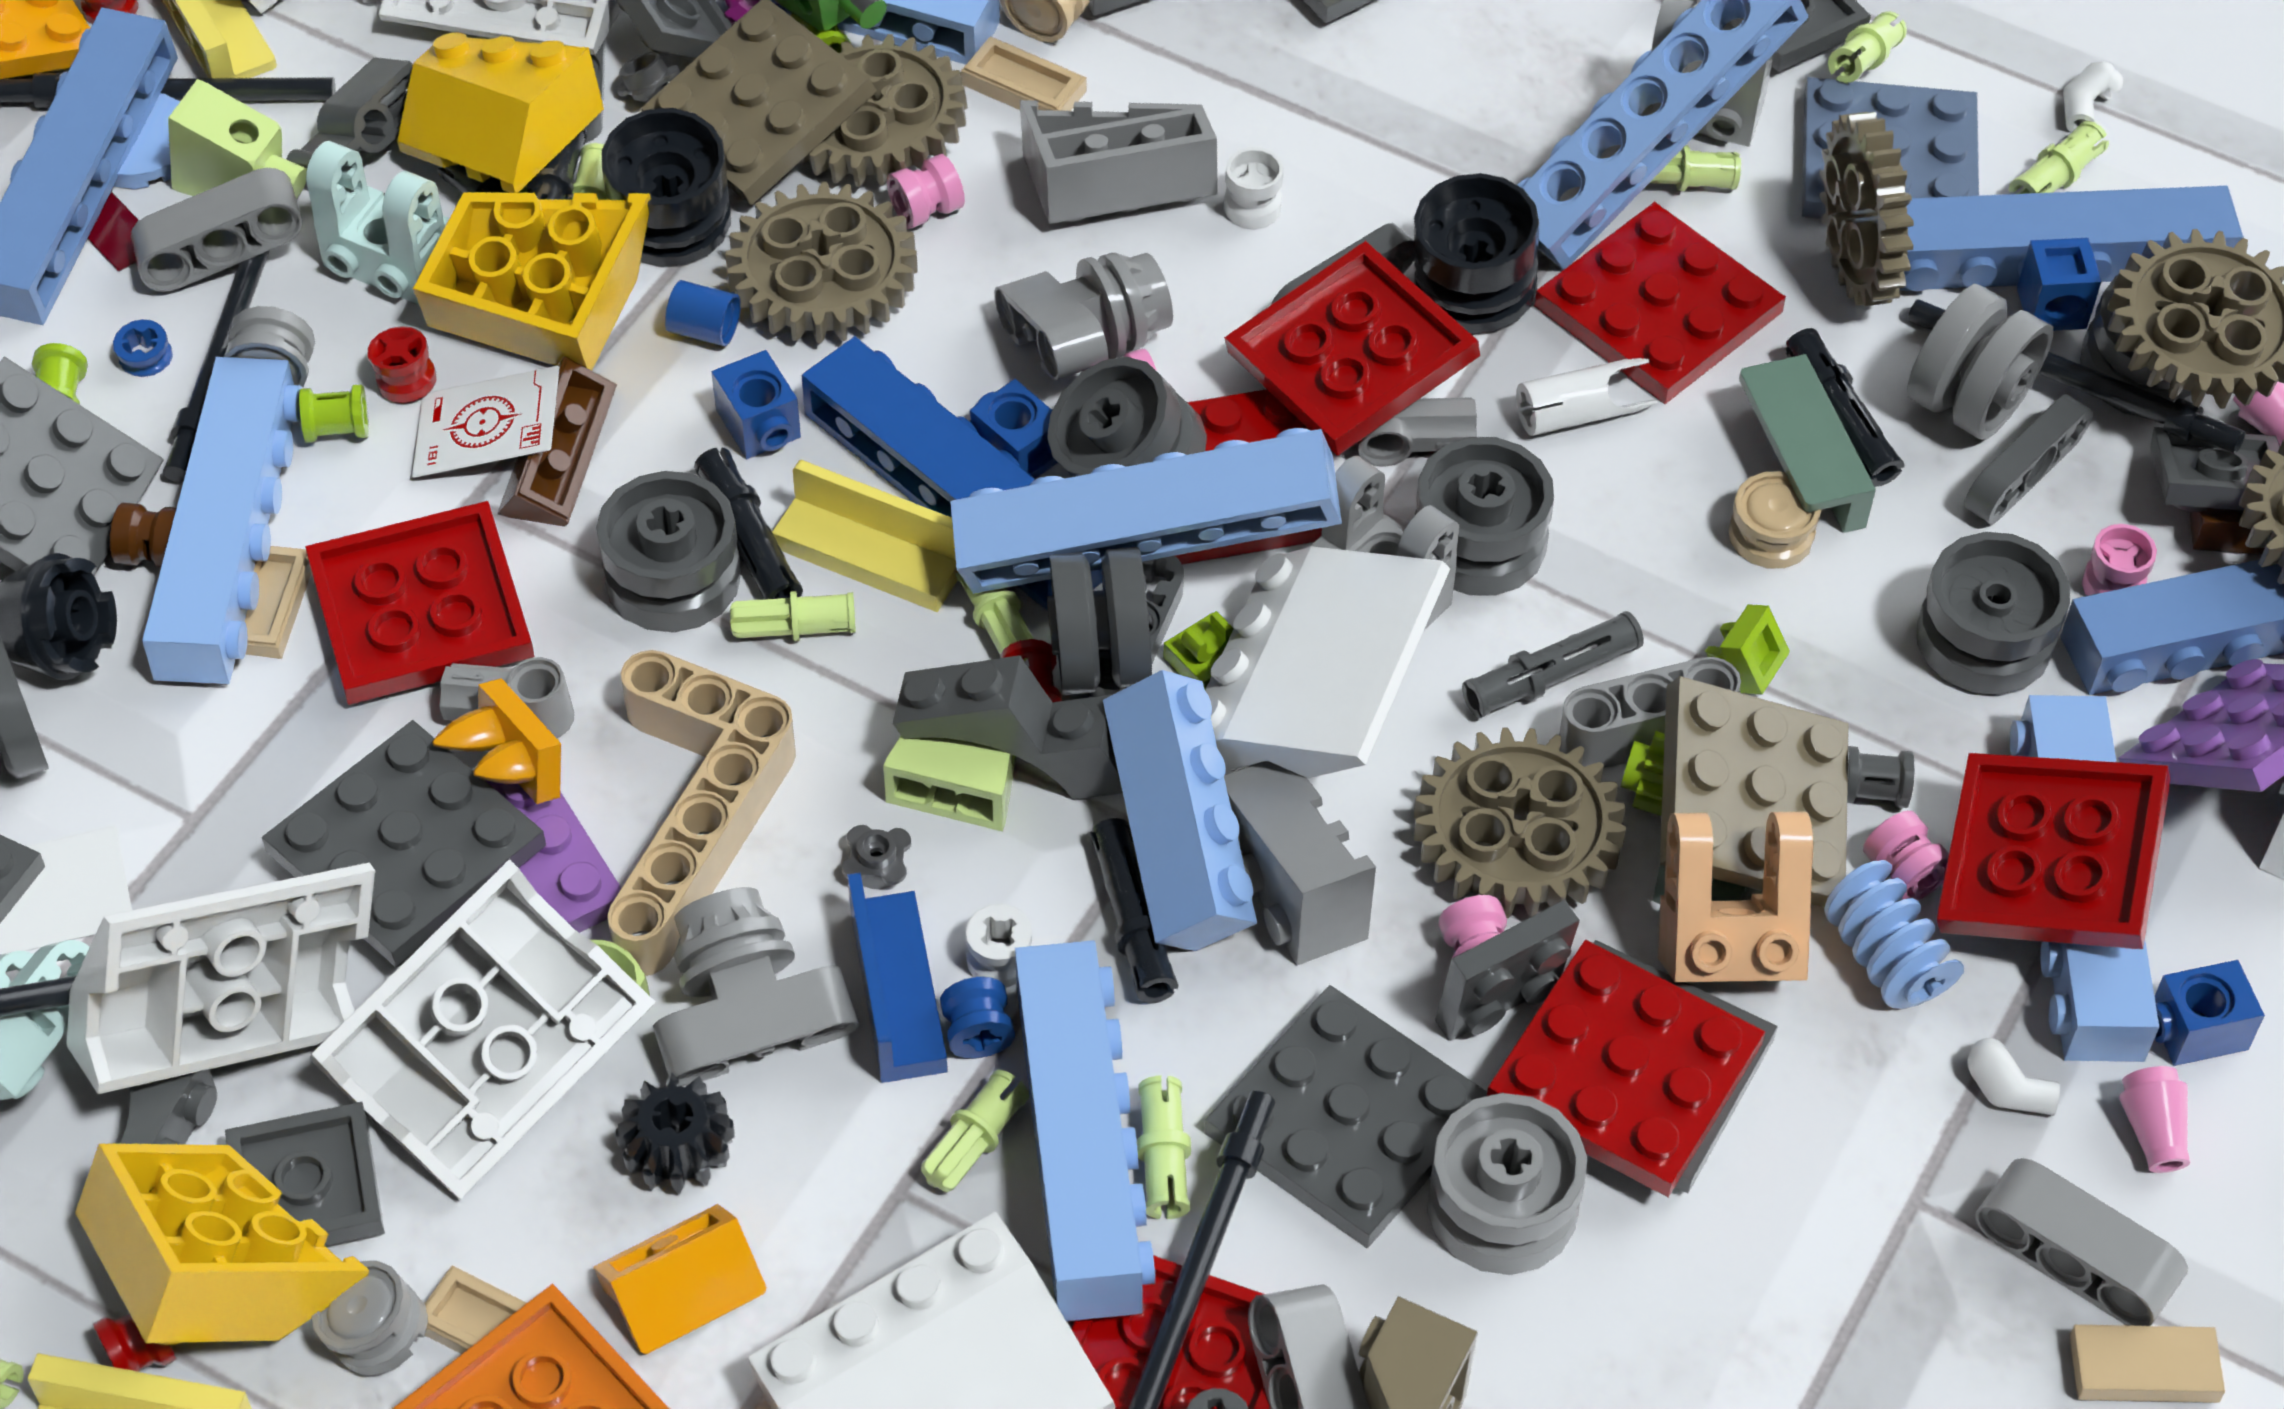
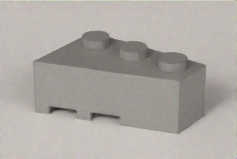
(1117, 160)
(1297, 864)

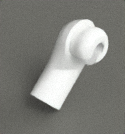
(2079, 94)
(2006, 1084)

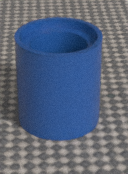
(702, 313)

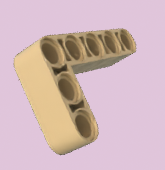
(709, 803)

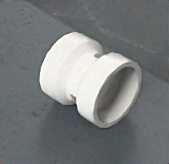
(1253, 188)

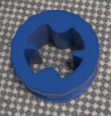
(147, 334)

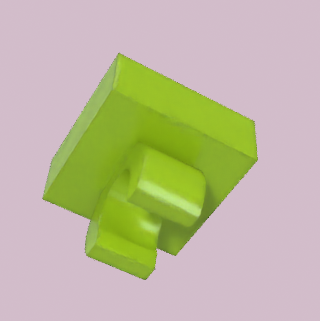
(1198, 647)
(1752, 647)

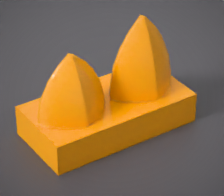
(518, 742)

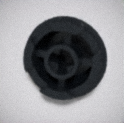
(56, 616)

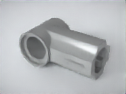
(1420, 428)
(535, 680)

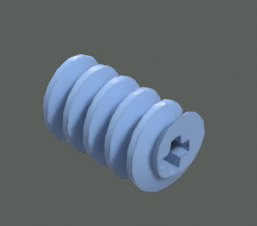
(1888, 939)

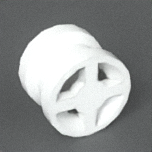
(992, 958)

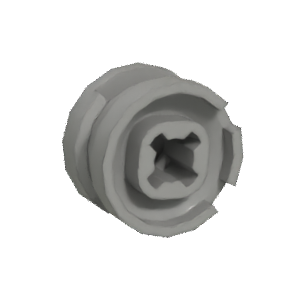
(272, 334)
(373, 1322)

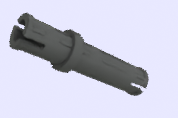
(1493, 691)

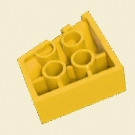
(497, 105)
(535, 272)
(206, 1245)

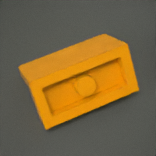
(682, 1278)

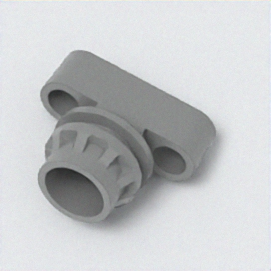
(1090, 319)
(732, 953)

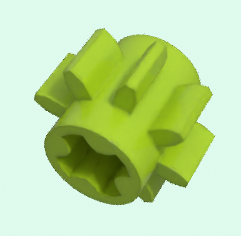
(1645, 774)

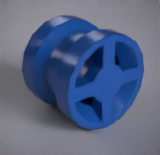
(977, 1017)

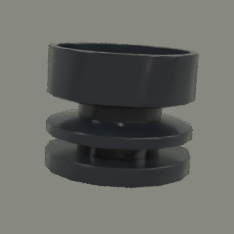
(683, 169)
(1477, 250)

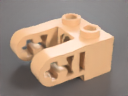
(1740, 937)

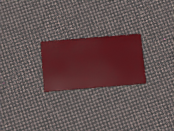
(113, 233)

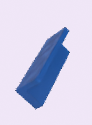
(897, 984)

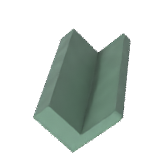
(1809, 439)

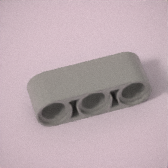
(216, 229)
(1630, 708)
(2081, 1243)
(1305, 1350)

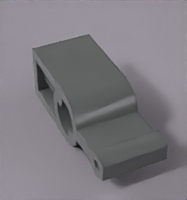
(363, 111)

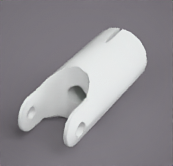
(1573, 398)

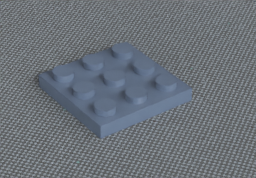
(1929, 126)

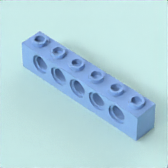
(1653, 139)

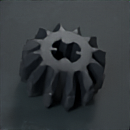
(675, 1133)

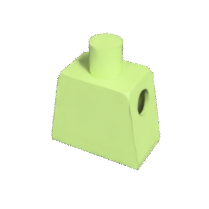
(222, 139)
(950, 779)

